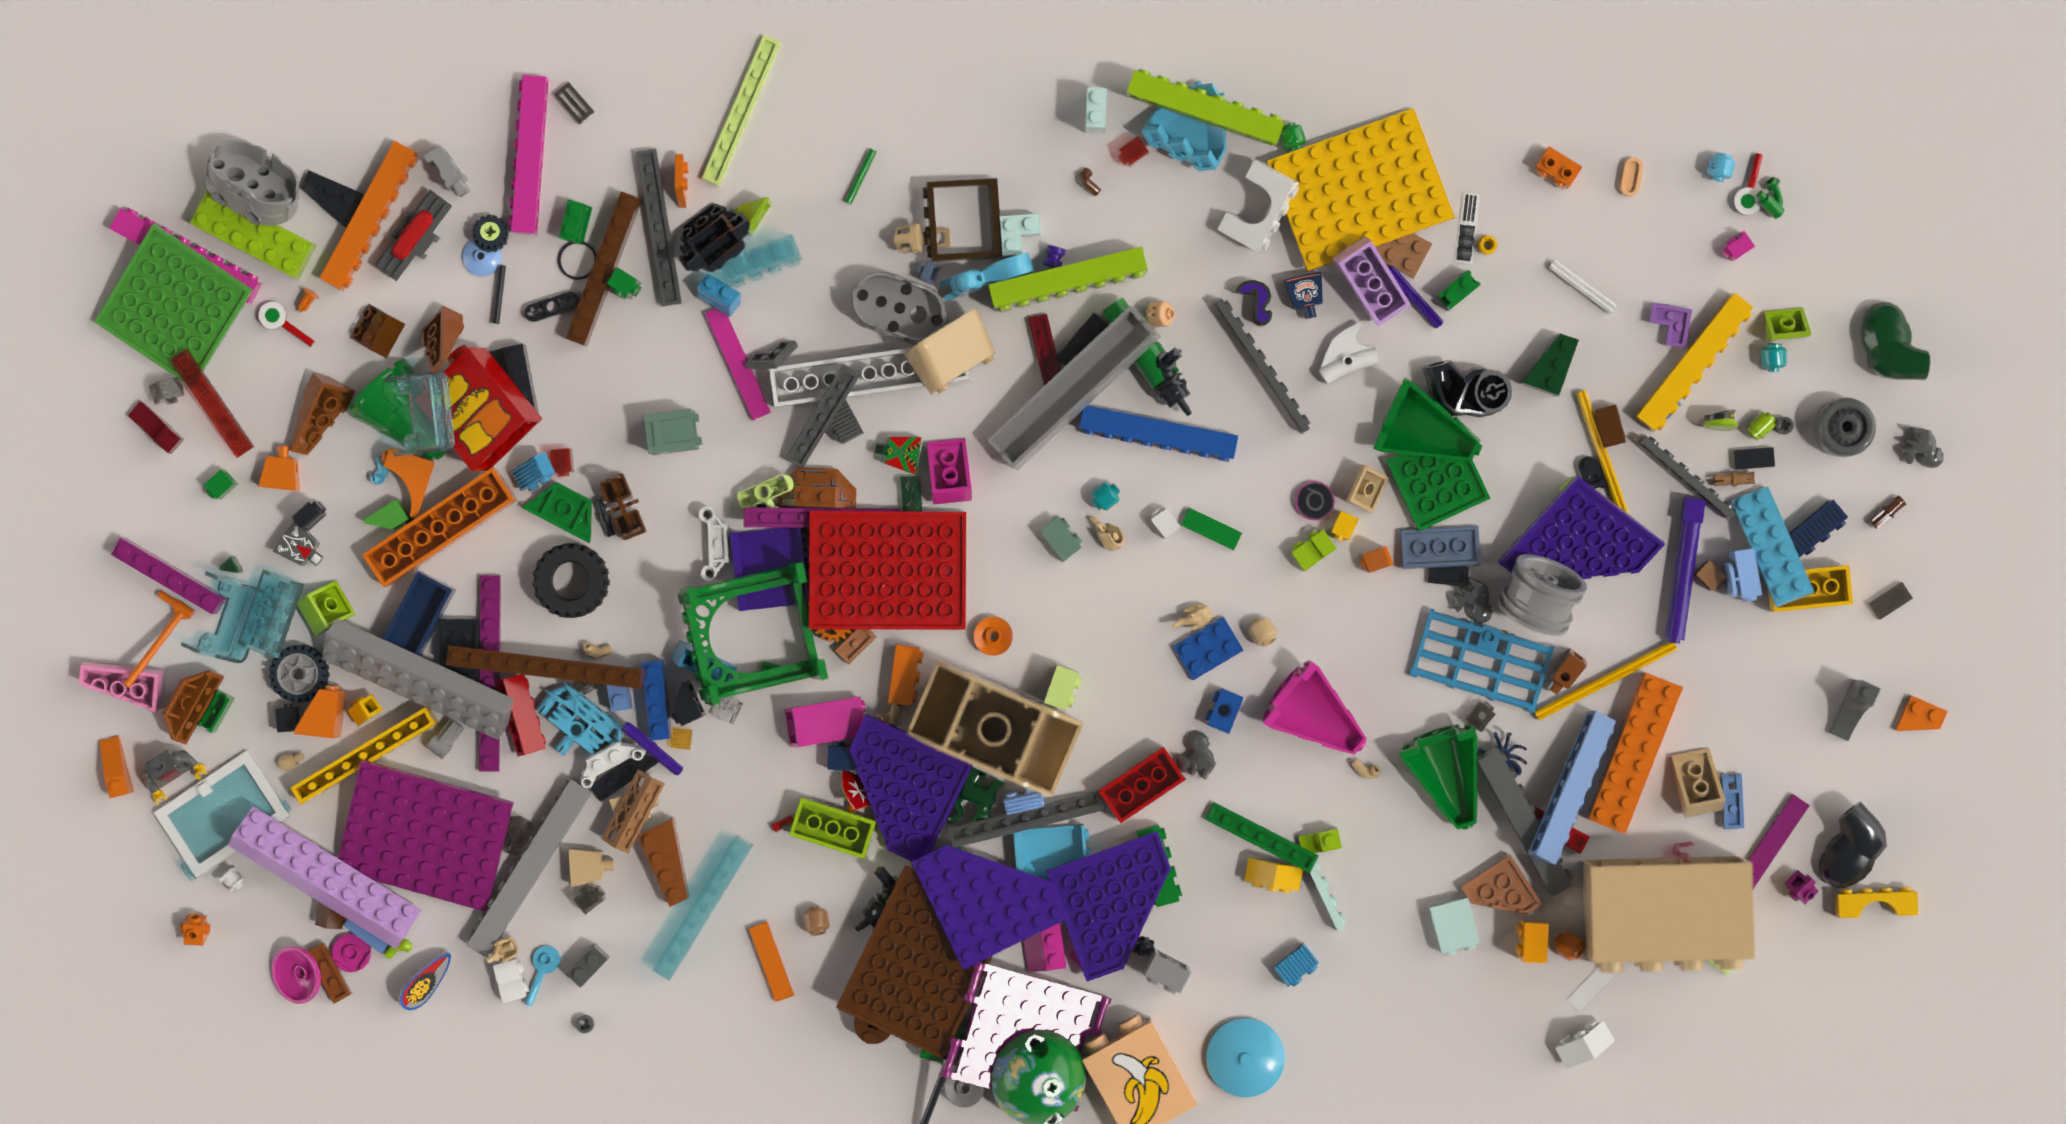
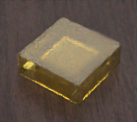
(681, 738)

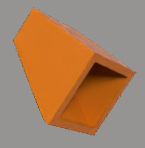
(324, 714)

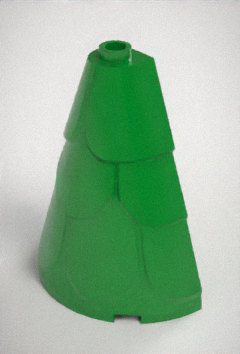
(387, 409)
(1424, 428)
(1447, 770)

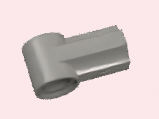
(442, 742)

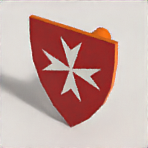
(854, 791)

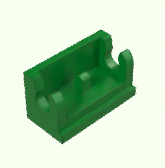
(216, 711)

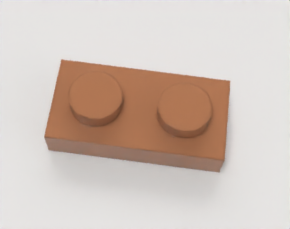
(855, 644)

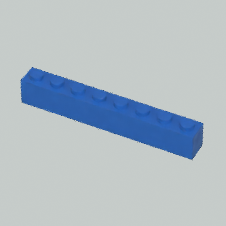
(1158, 432)

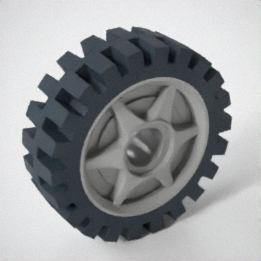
(283, 673)

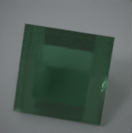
(231, 565)

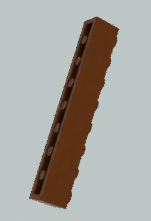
(603, 268)

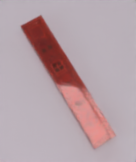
(212, 403)

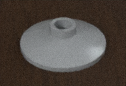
(961, 1097)

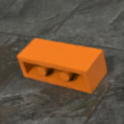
(905, 675)

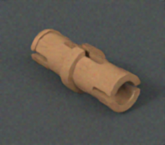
(1734, 479)

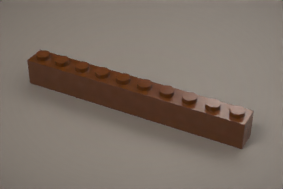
(546, 667)

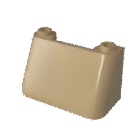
(951, 351)

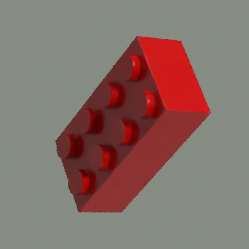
(1142, 784)

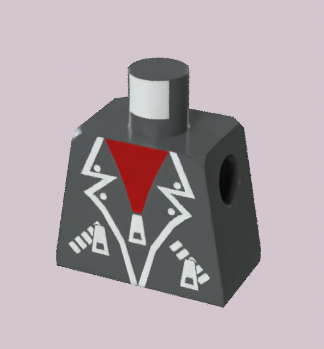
(299, 546)

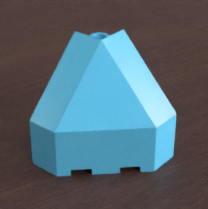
(1186, 137)

